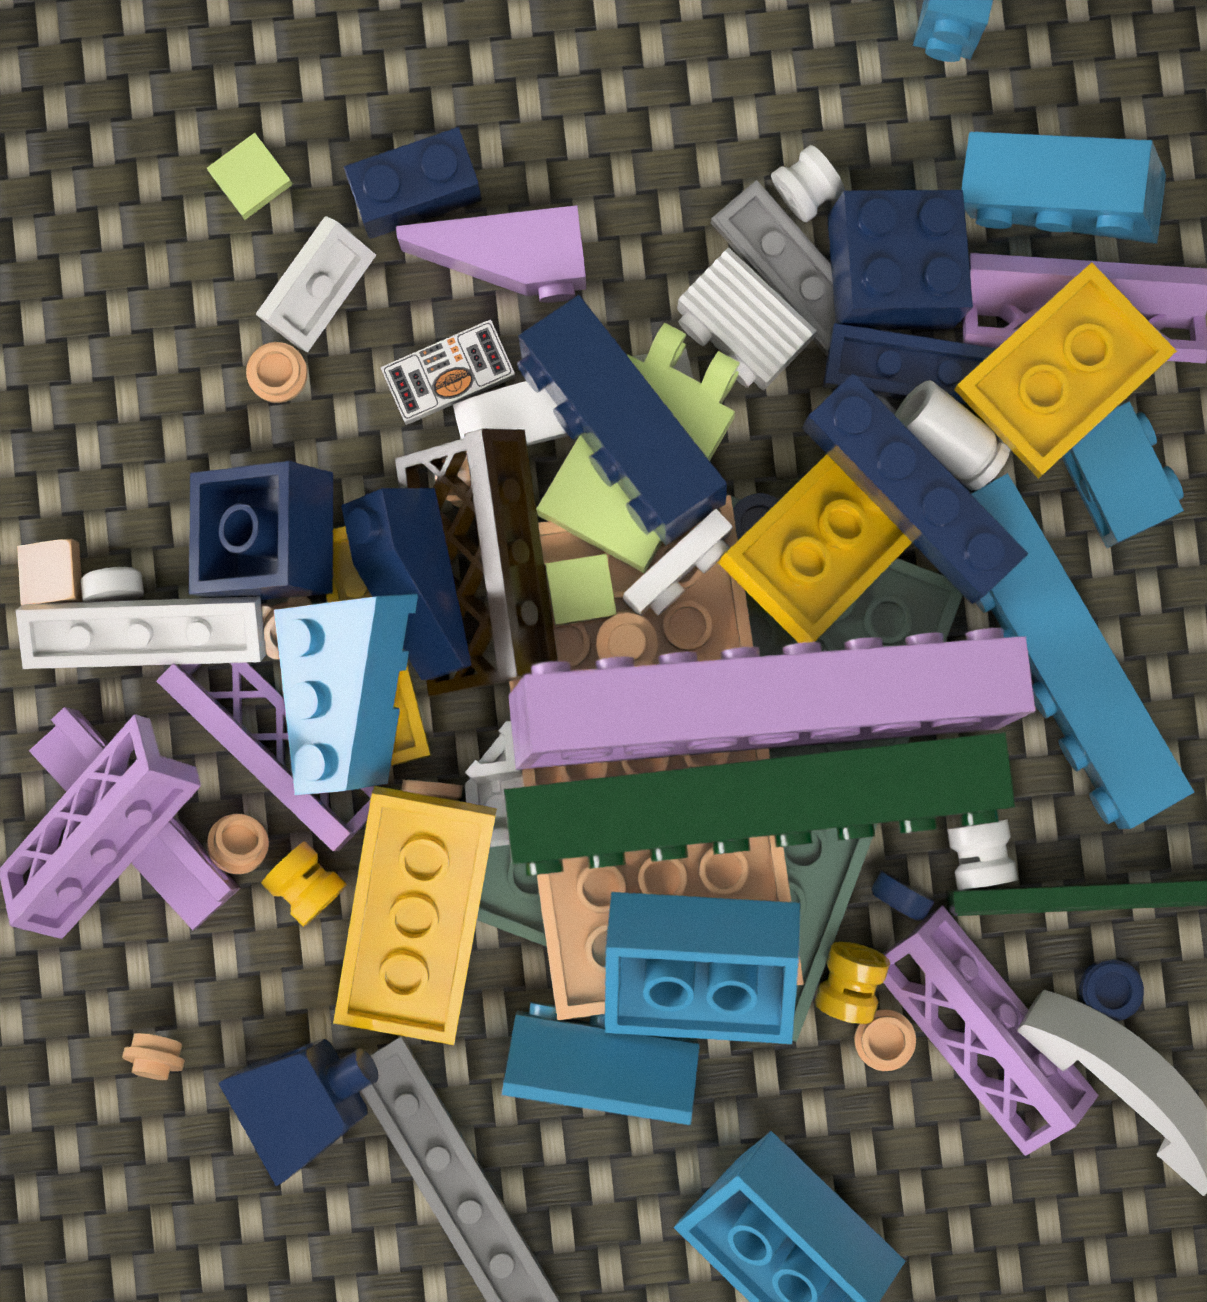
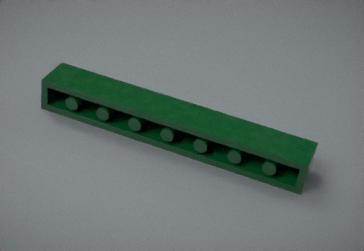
(759, 800)

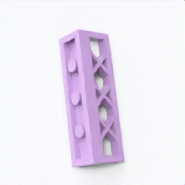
(1022, 285)
(252, 753)
(99, 841)
(173, 859)
(967, 982)

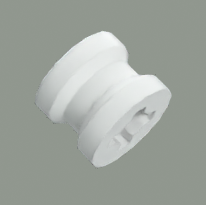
(808, 183)

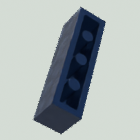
(621, 421)
(913, 489)

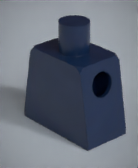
(299, 1103)

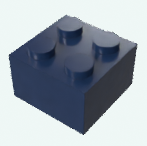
(900, 259)
(261, 531)

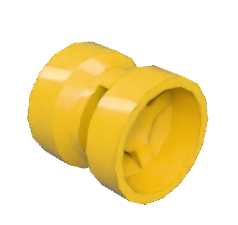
(304, 883)
(852, 982)

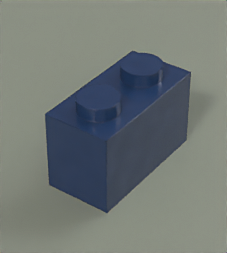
(413, 182)

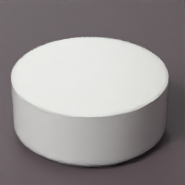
(112, 585)

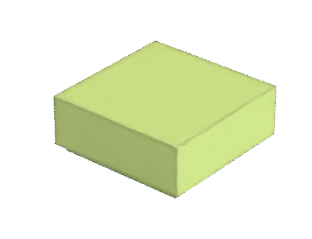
(249, 176)
(580, 589)

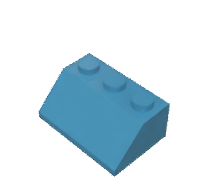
(701, 967)
(600, 1071)
(787, 1233)

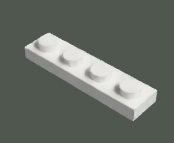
(141, 632)

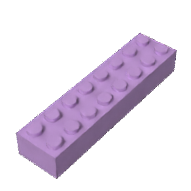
(769, 700)

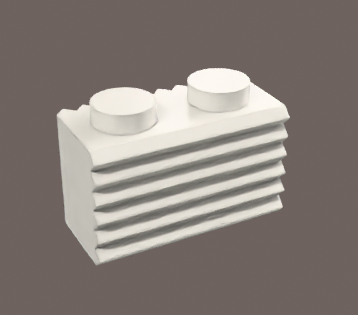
(744, 320)

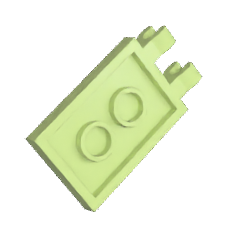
(598, 513)

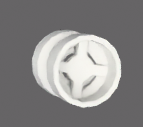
(982, 855)

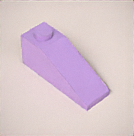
(517, 251)

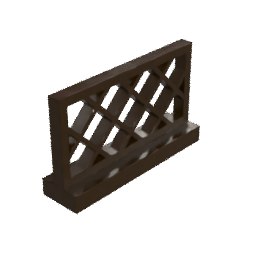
(507, 554)

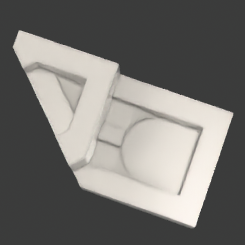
(489, 778)

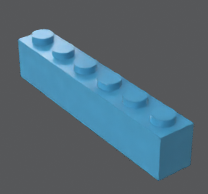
(1079, 675)

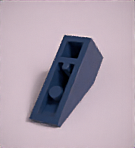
(403, 551)

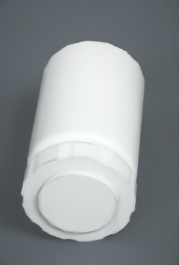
(953, 435)

